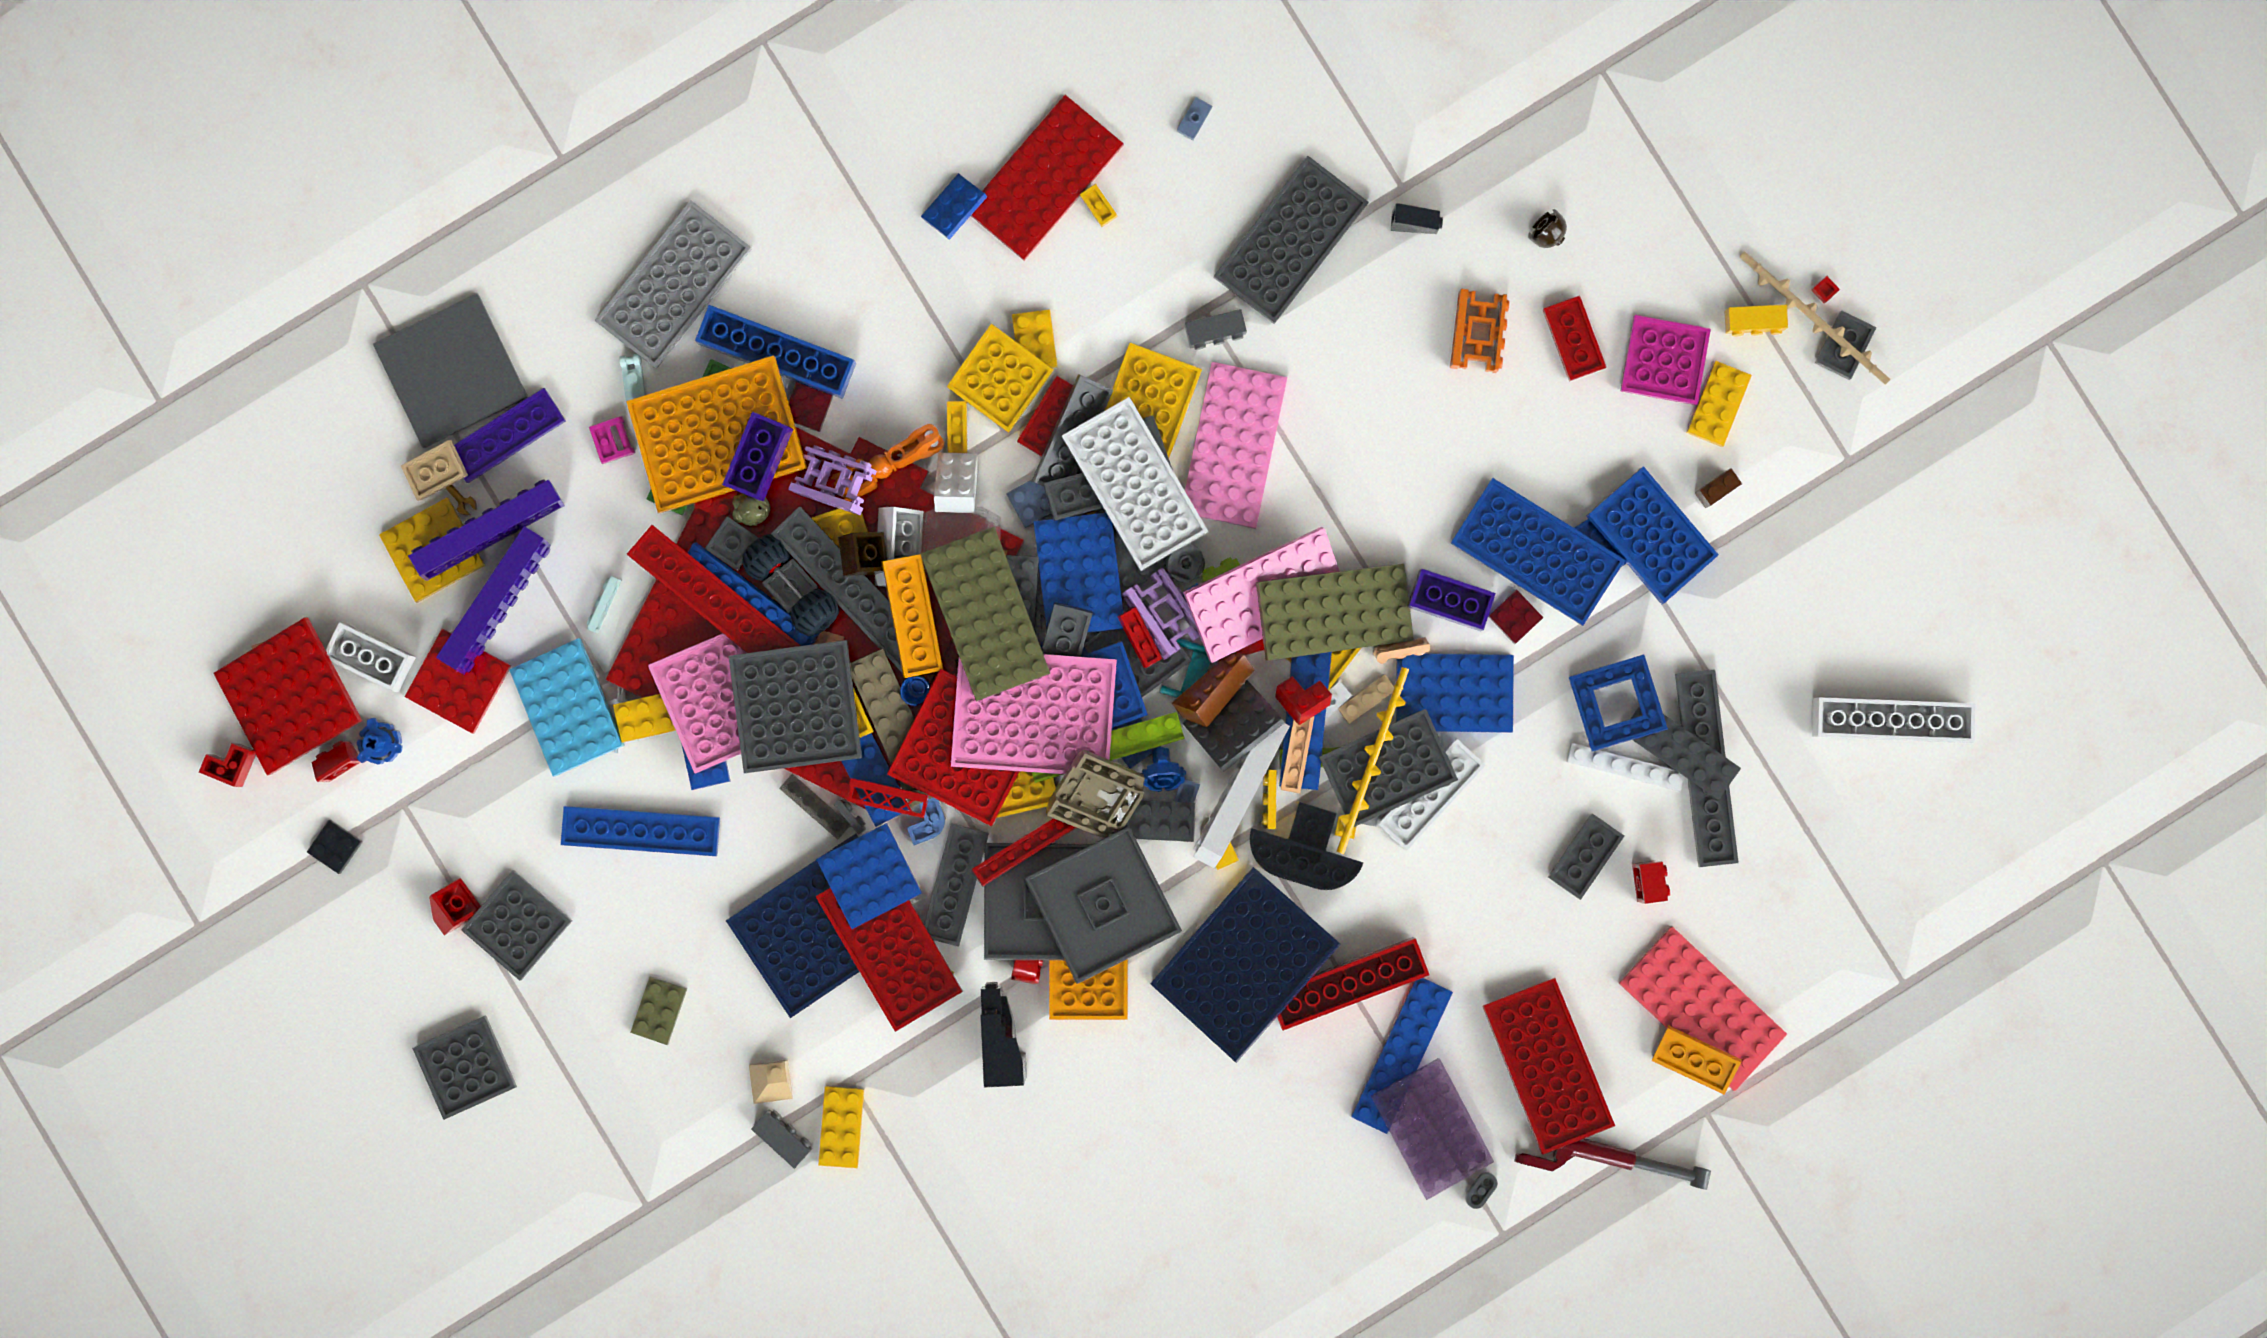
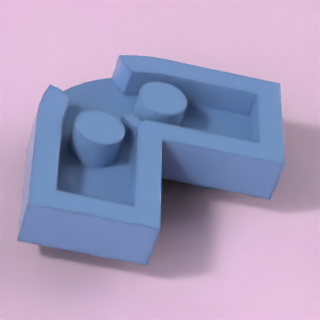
(932, 825)

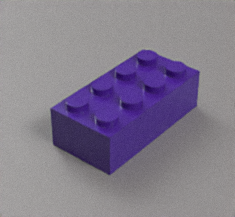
(757, 456)
(1451, 600)

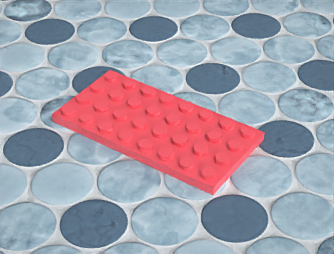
(1698, 999)

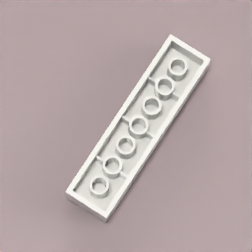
(1893, 720)
(1236, 799)

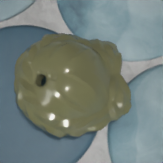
(747, 510)

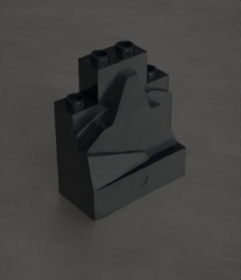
(1000, 1051)

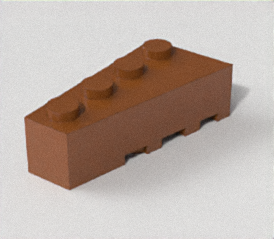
(1214, 689)

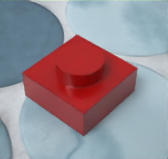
(1825, 289)

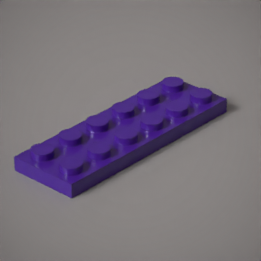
(508, 434)

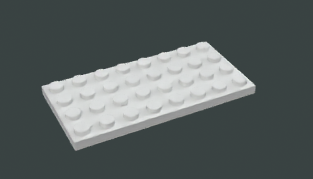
(1134, 484)

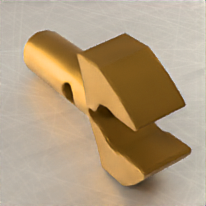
(461, 500)

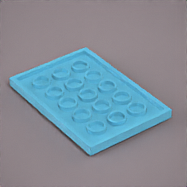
(566, 707)

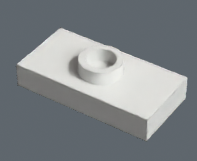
(1339, 697)

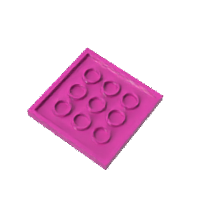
(1665, 360)

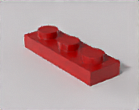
(1139, 637)

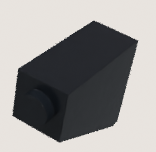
(1415, 219)

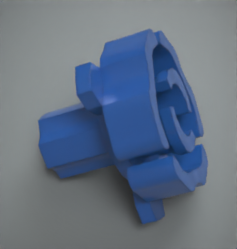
(383, 744)
(1163, 772)

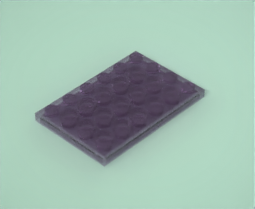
(1432, 1128)

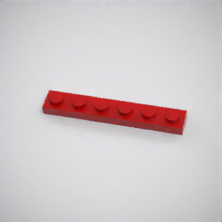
(1021, 850)

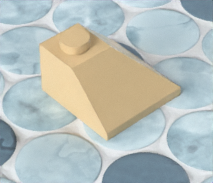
(770, 1081)

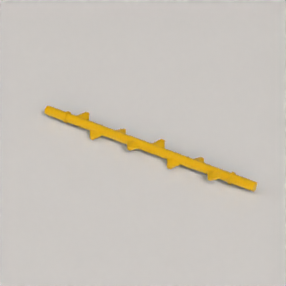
(1373, 751)

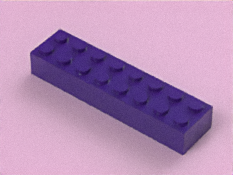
(486, 530)
(494, 601)

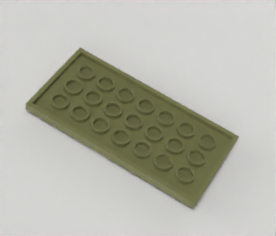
(1334, 611)
(985, 614)

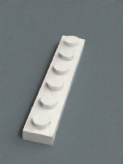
(1625, 767)

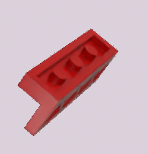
(865, 785)

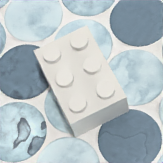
(956, 482)

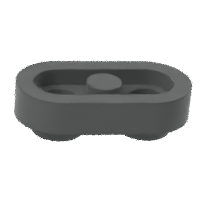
(1483, 1191)

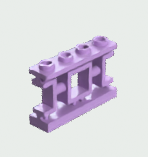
(827, 493)
(1152, 620)

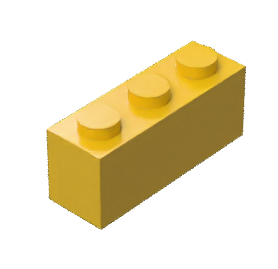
(1756, 320)

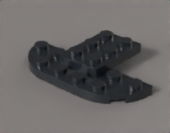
(1304, 853)

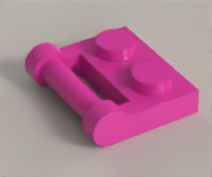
(605, 441)

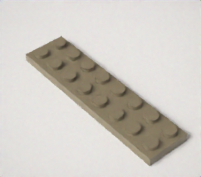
(884, 704)

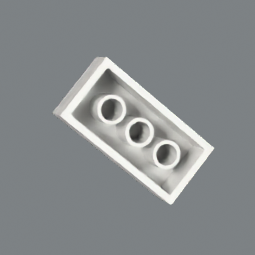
(369, 657)

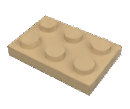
(434, 470)

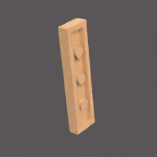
(1297, 756)

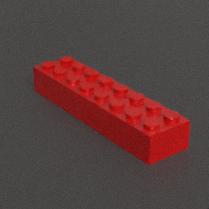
(1355, 982)

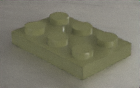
(658, 1010)

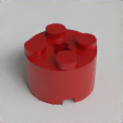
(1027, 971)

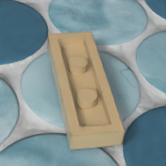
(1366, 699)

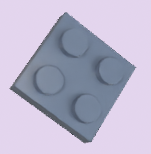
(1029, 502)

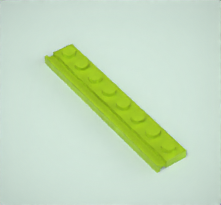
(1137, 739)

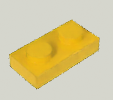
(1098, 205)

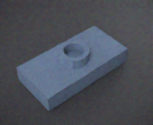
(1194, 118)

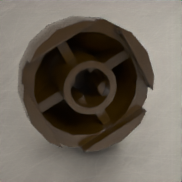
(1549, 230)

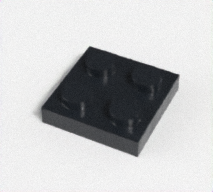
(334, 846)

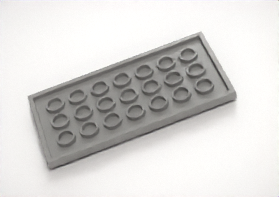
(673, 284)

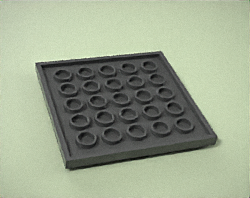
(795, 706)

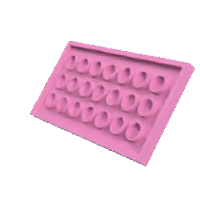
(1234, 444)
(1228, 604)

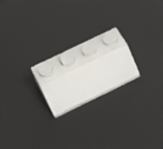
(901, 533)

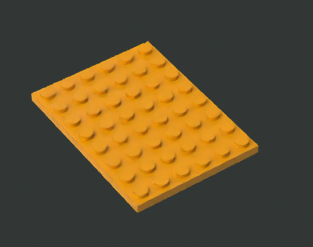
(695, 429)

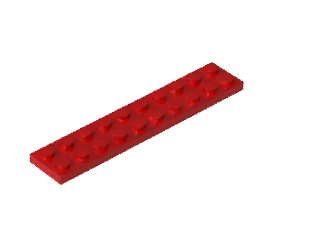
(707, 594)

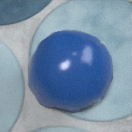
(914, 690)

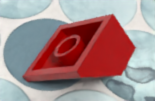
(453, 906)

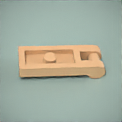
(1401, 649)

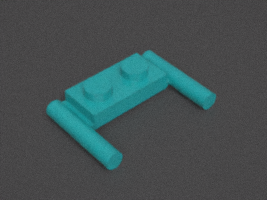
(1196, 669)

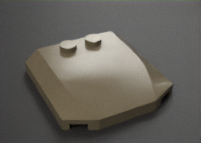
(1096, 795)

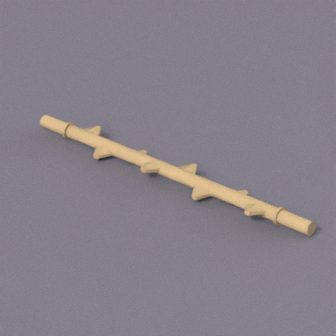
(1819, 324)

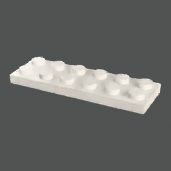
(1413, 818)

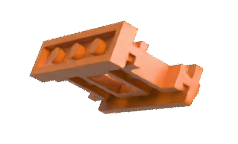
(1464, 329)

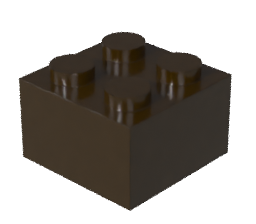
(862, 553)

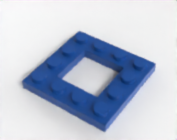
(1630, 669)

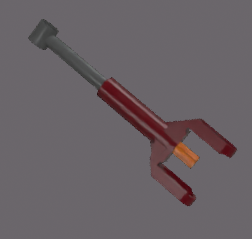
(1616, 1157)

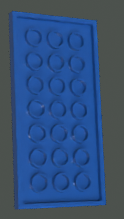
(1537, 551)

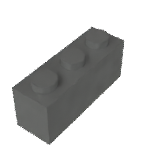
(1215, 329)
(782, 1138)

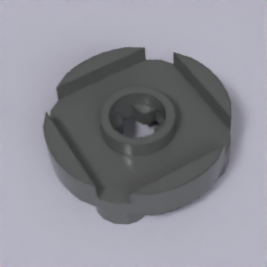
(1190, 571)

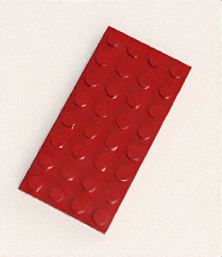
(1045, 177)
(896, 960)
(1548, 1066)

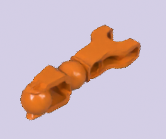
(912, 449)

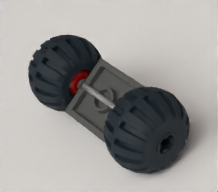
(789, 584)

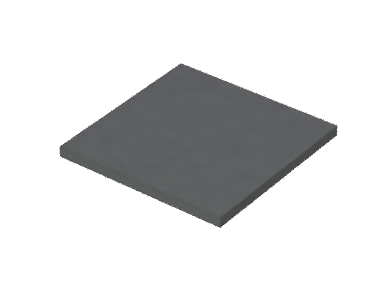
(450, 370)
(1102, 905)
(1011, 916)

